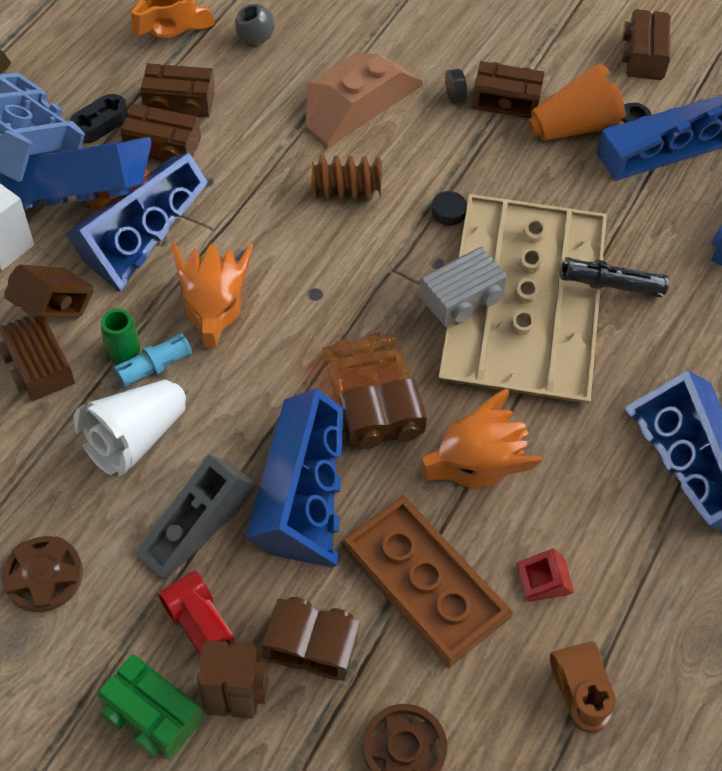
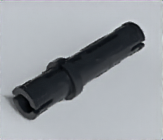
(601, 275)

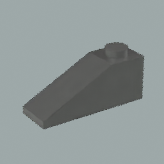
(195, 515)

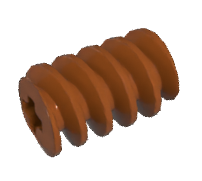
(346, 177)

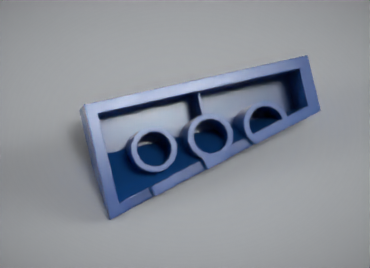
(662, 138)
(81, 173)
(128, 227)
(686, 430)
(299, 482)

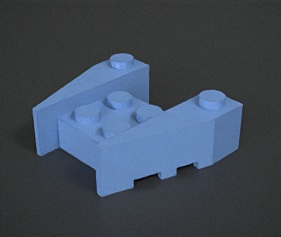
(30, 125)

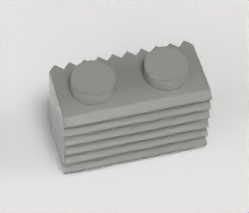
(463, 286)

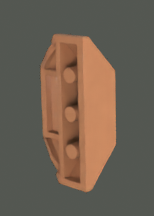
(355, 94)

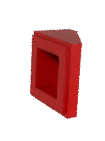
(545, 576)

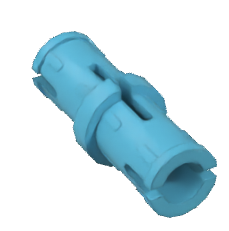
(152, 360)

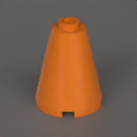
(579, 107)

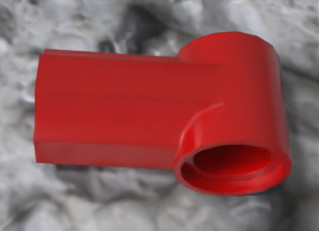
(191, 606)

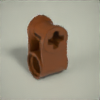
(583, 679)

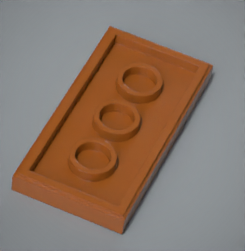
(426, 580)

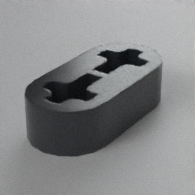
(101, 117)

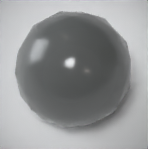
(254, 24)

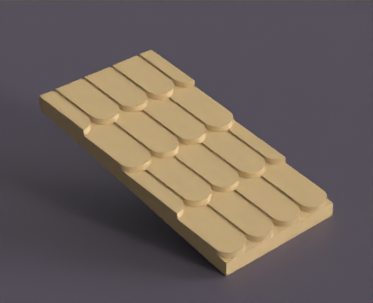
(542, 327)

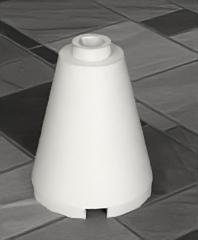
(128, 424)

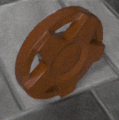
(41, 573)
(403, 744)

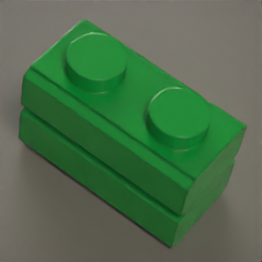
(149, 708)

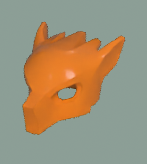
(168, 17)
(210, 288)
(481, 444)

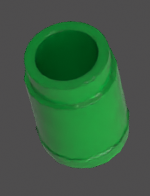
(119, 336)

